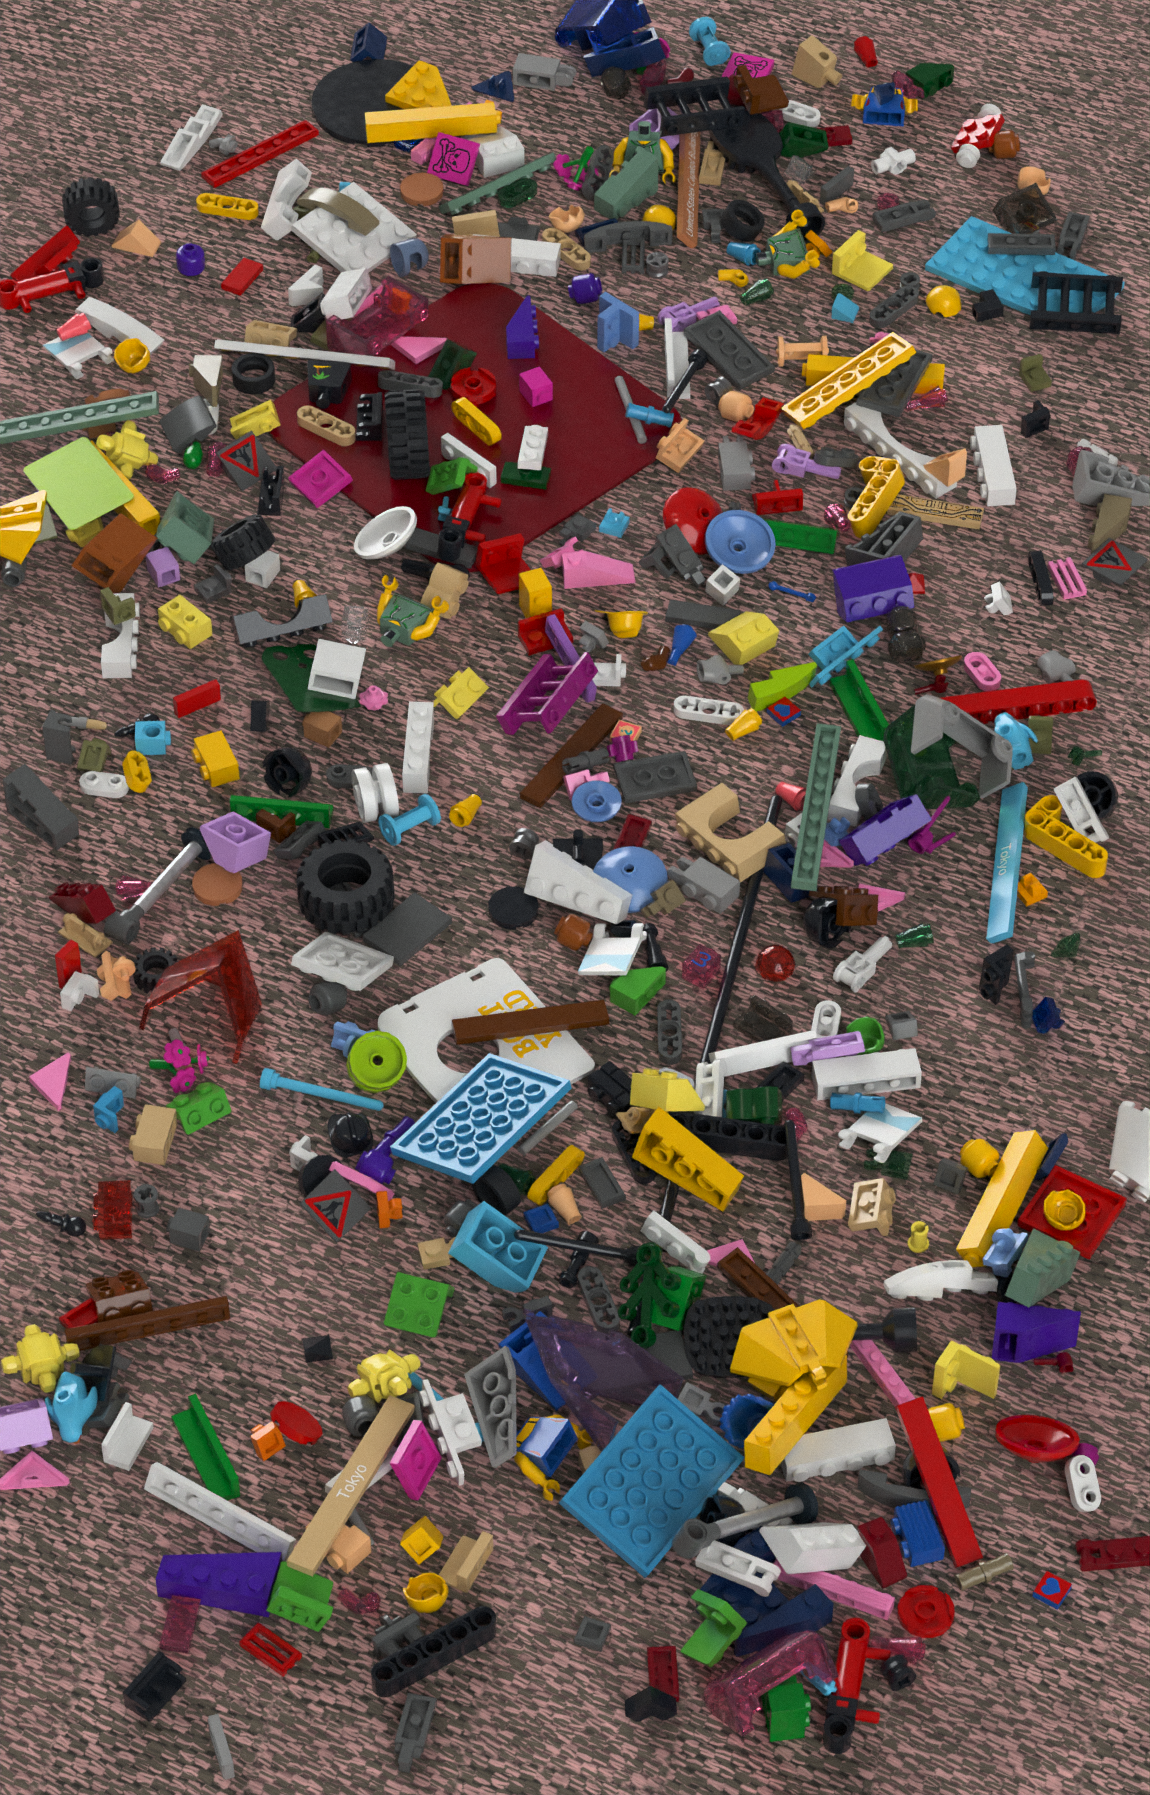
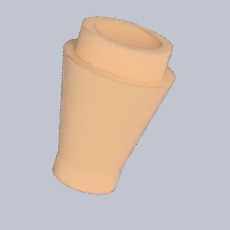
(563, 1201)

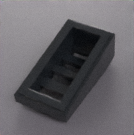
(342, 832)

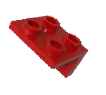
(502, 562)

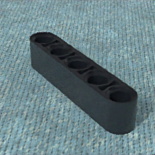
(736, 1136)
(440, 1640)

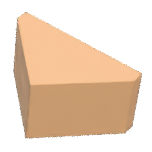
(137, 239)
(948, 467)
(820, 1201)

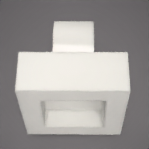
(999, 600)

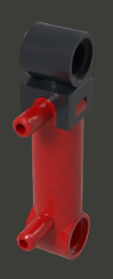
(72, 279)
(457, 525)
(843, 1704)

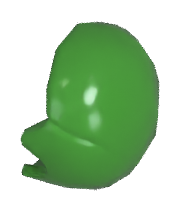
(871, 1033)

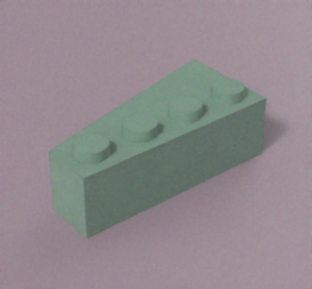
(1041, 1268)

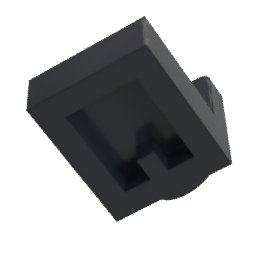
(1035, 421)

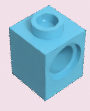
(151, 737)

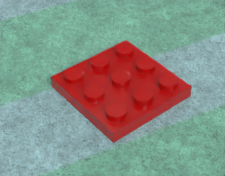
(1100, 1212)

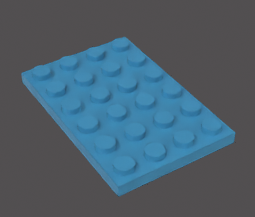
(481, 1118)
(651, 1480)

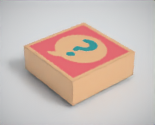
(624, 728)

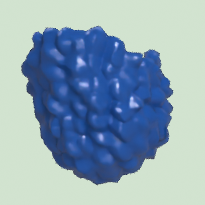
(742, 1417)

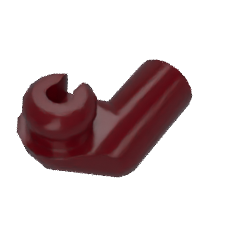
(685, 76)

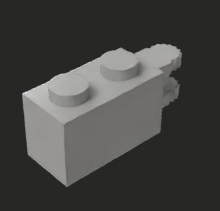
(541, 72)
(735, 464)
(705, 883)

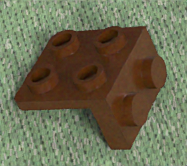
(759, 93)
(853, 907)
(119, 1296)

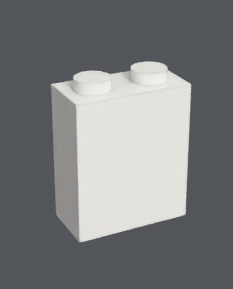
(336, 669)

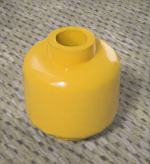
(979, 1158)
(947, 1421)

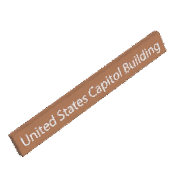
(688, 189)

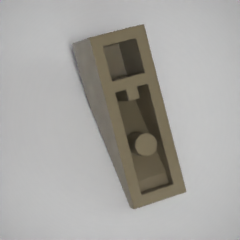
(207, 376)

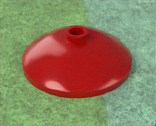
(686, 510)
(1036, 1438)

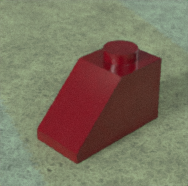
(882, 1552)

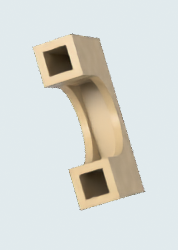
(736, 856)

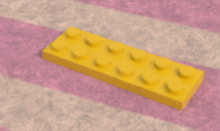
(848, 380)

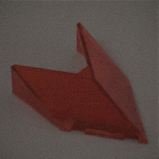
(223, 965)

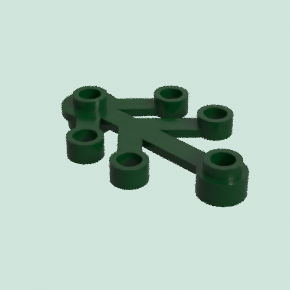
(649, 1262)

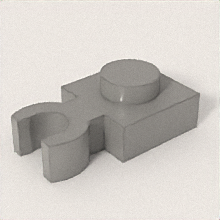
(698, 1402)

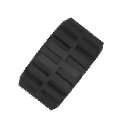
(90, 220)
(242, 542)

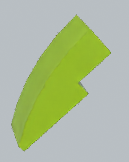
(781, 683)

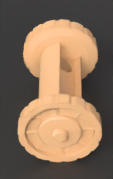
(798, 351)

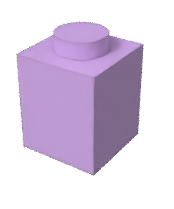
(162, 567)

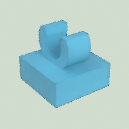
(614, 523)

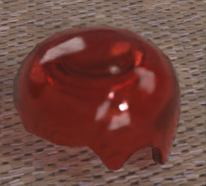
(775, 963)

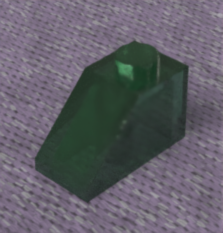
(450, 360)

